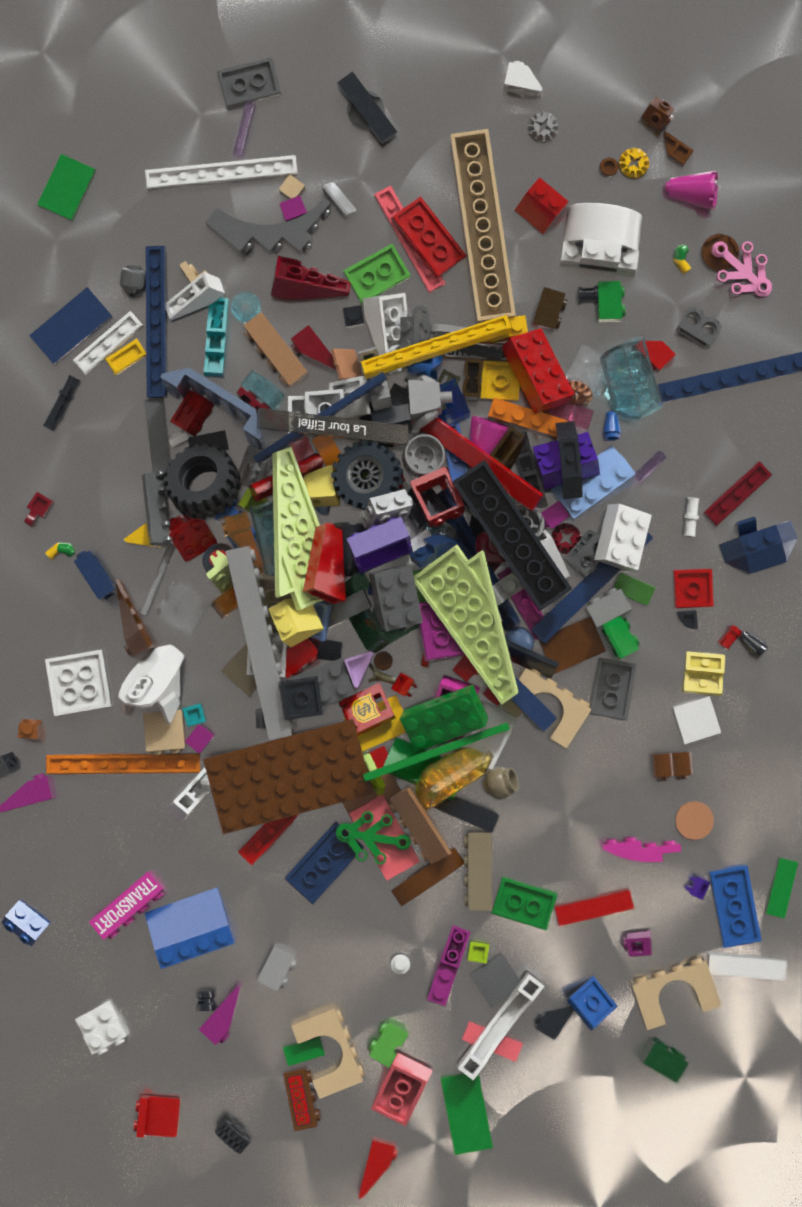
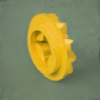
(633, 171)

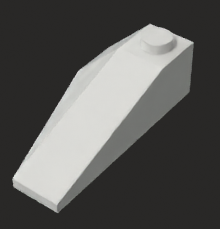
(383, 320)

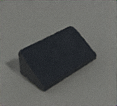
(328, 649)

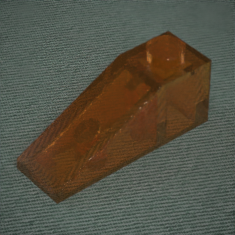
(241, 533)

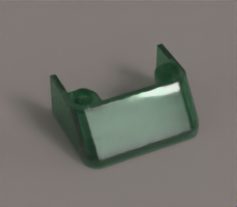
(366, 624)

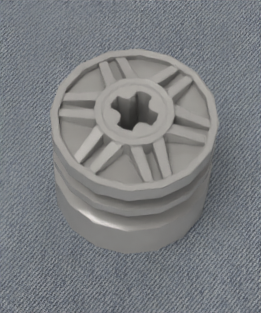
(425, 445)

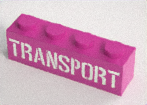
(126, 905)

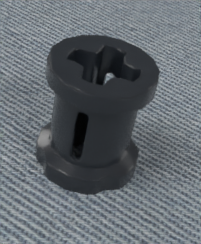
(588, 294)

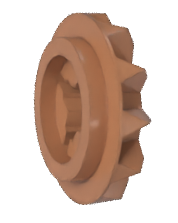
(584, 393)

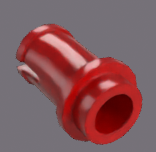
(730, 637)

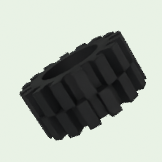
(232, 1136)

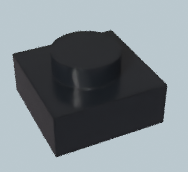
(353, 316)

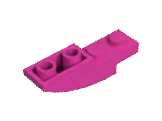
(633, 850)

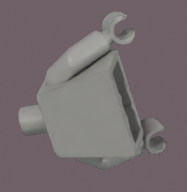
(425, 401)

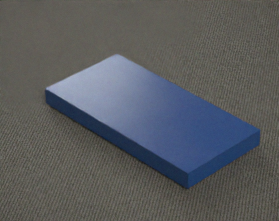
(735, 906)

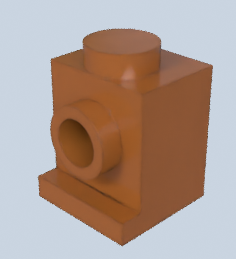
(29, 729)

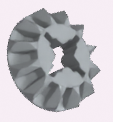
(545, 135)

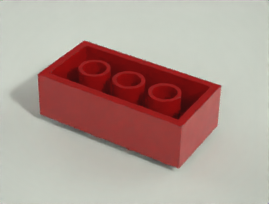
(538, 370)

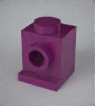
(638, 949)

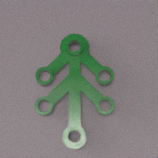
(370, 837)

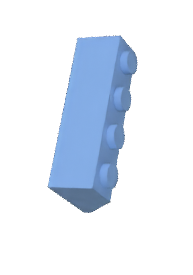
(613, 474)

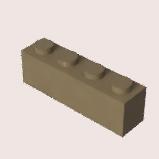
(479, 871)

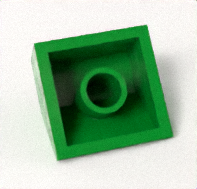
(619, 637)

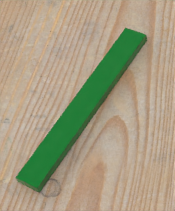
(435, 752)

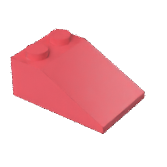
(401, 1089)

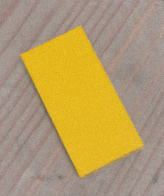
(126, 357)

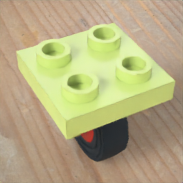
(217, 566)

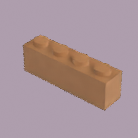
(275, 349)

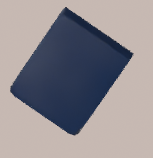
(746, 526)

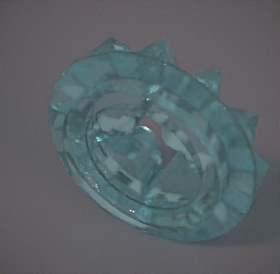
(254, 305)

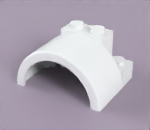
(603, 233)

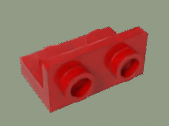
(192, 413)

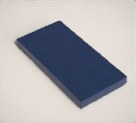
(70, 325)
(321, 865)

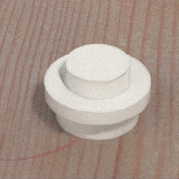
(400, 964)

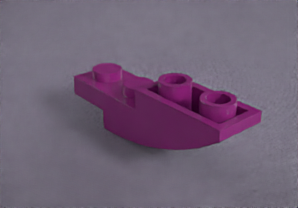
(448, 966)

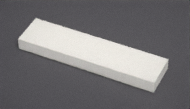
(107, 343)
(747, 967)

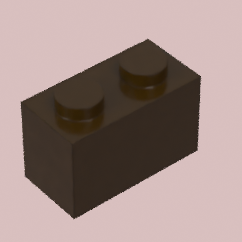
(549, 309)

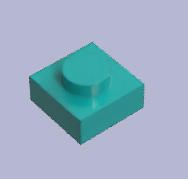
(194, 715)

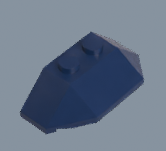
(760, 548)

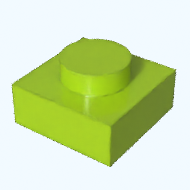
(478, 952)

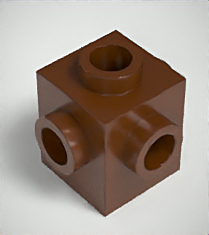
(658, 113)

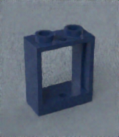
(95, 575)

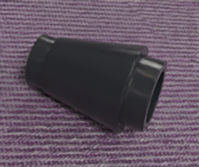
(753, 644)

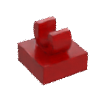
(403, 685)

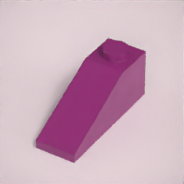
(30, 793)
(220, 1021)

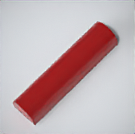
(264, 487)

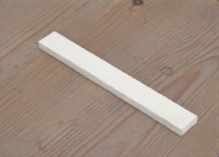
(221, 172)

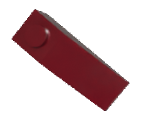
(312, 348)

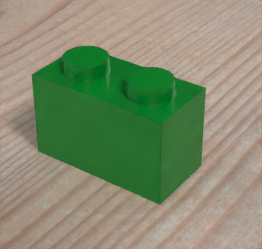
(610, 301)

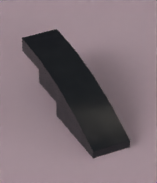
(528, 470)
(469, 813)

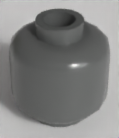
(132, 278)

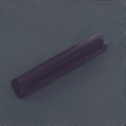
(244, 128)

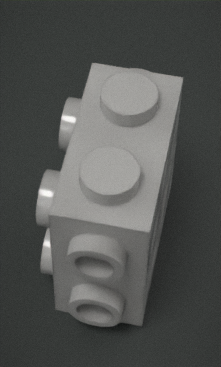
(387, 506)

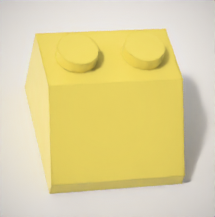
(295, 624)

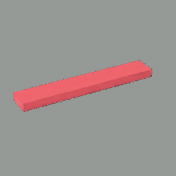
(390, 206)

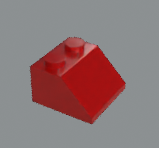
(541, 205)

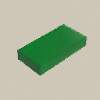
(303, 1051)

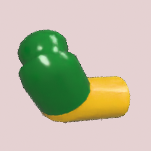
(680, 256)
(63, 548)

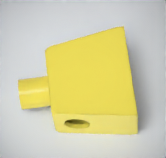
(321, 488)

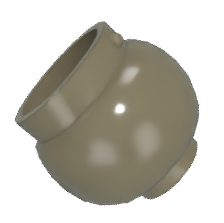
(501, 783)

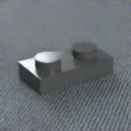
(409, 331)

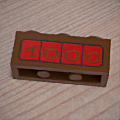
(301, 1098)

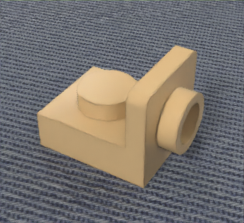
(189, 271)

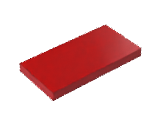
(428, 237)

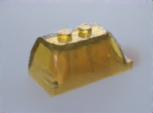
(451, 775)

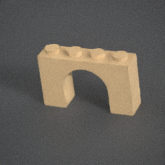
(574, 711)
(695, 974)
(329, 1024)

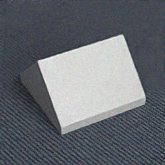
(320, 400)

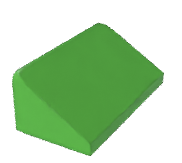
(634, 589)

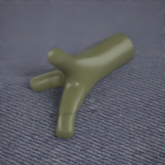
(379, 676)

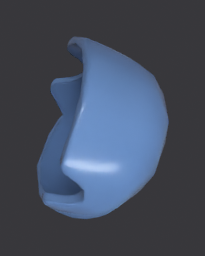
(521, 637)

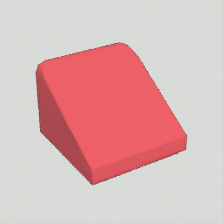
(302, 448)

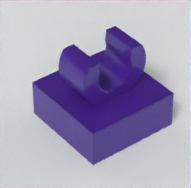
(699, 887)

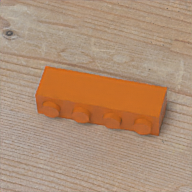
(524, 418)

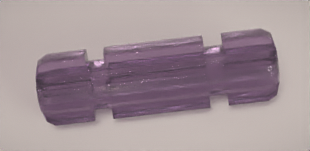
(650, 465)

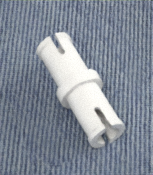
(691, 517)

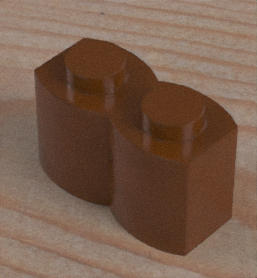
(672, 765)

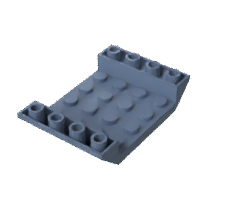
(179, 383)

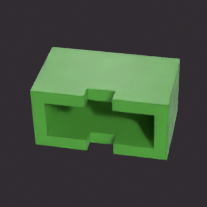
(384, 1048)

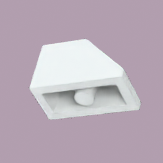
(521, 79)

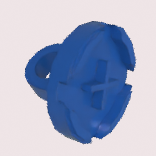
(426, 367)

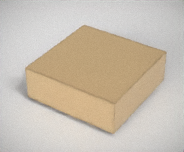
(291, 187)

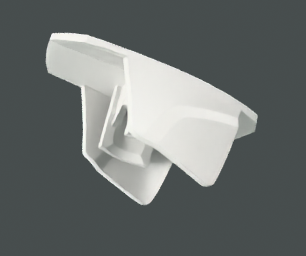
(154, 681)

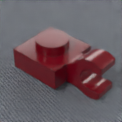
(38, 506)

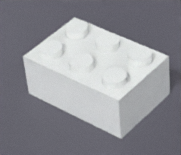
(622, 537)

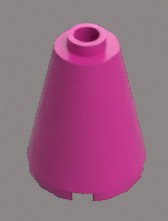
(695, 189)
(486, 433)

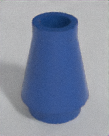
(612, 427)

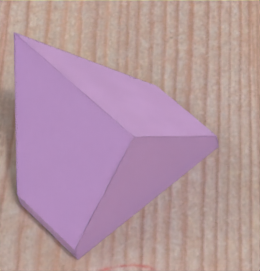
(357, 667)

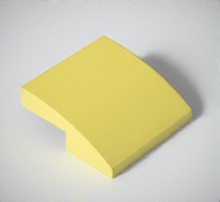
(704, 673)

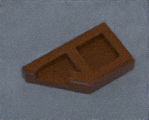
(676, 149)

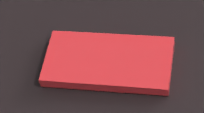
(397, 859)

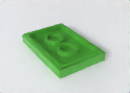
(377, 273)

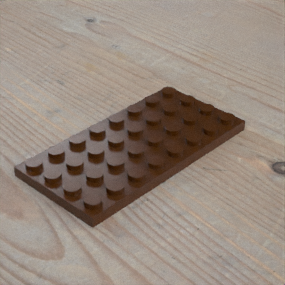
(287, 776)

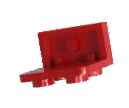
(190, 536)
(157, 1116)

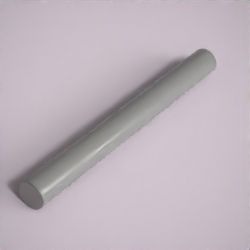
(157, 579)

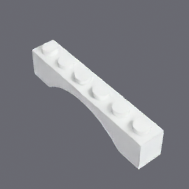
(499, 1025)

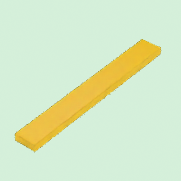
(436, 346)

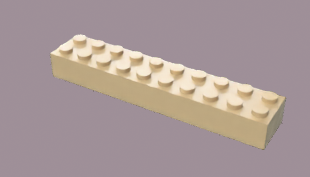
(482, 225)

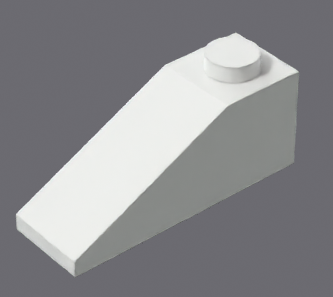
(196, 295)
(191, 796)

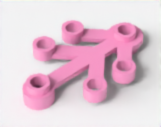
(744, 271)

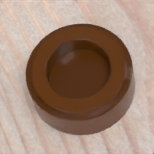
(608, 167)
(383, 661)

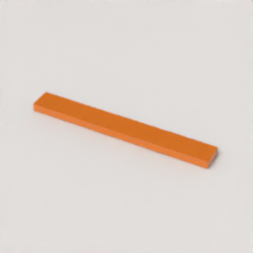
(122, 763)

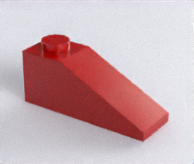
(378, 1161)

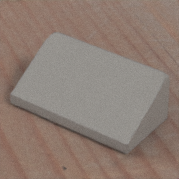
(338, 200)

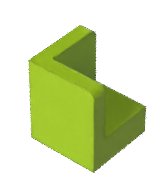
(248, 501)

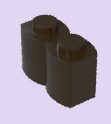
(472, 374)

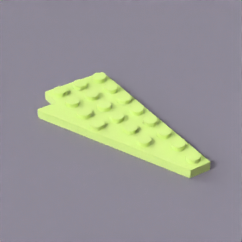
(293, 529)
(466, 605)

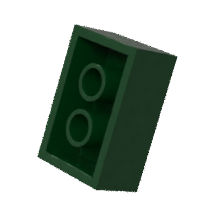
(663, 1060)

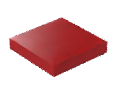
(693, 588)

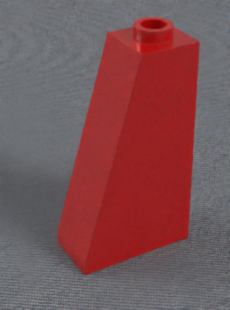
(326, 565)

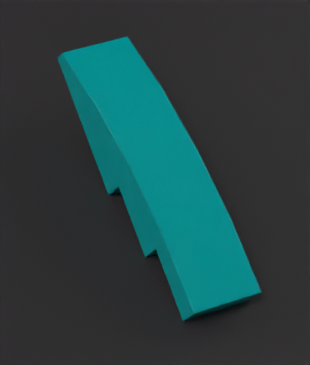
(216, 337)

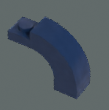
(434, 548)

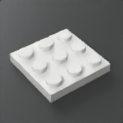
(78, 682)

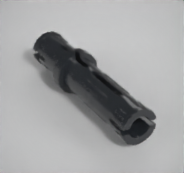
(61, 402)

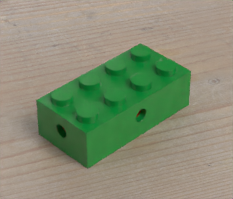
(444, 718)

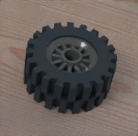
(360, 453)

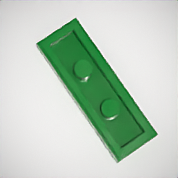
(781, 887)

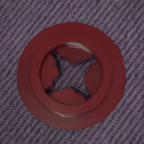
(557, 537)

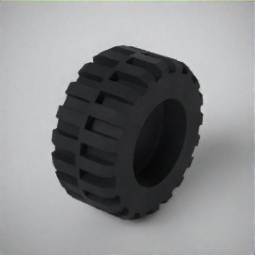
(209, 500)

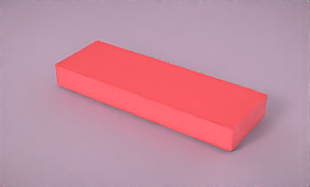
(507, 1047)

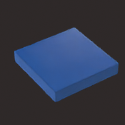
(592, 1003)

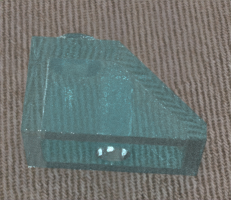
(263, 389)

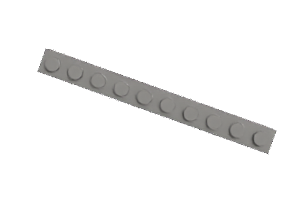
(258, 639)

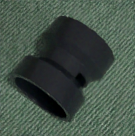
(205, 1000)

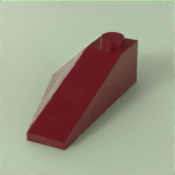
(299, 282)

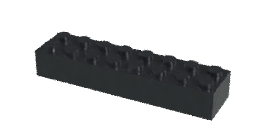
(511, 535)

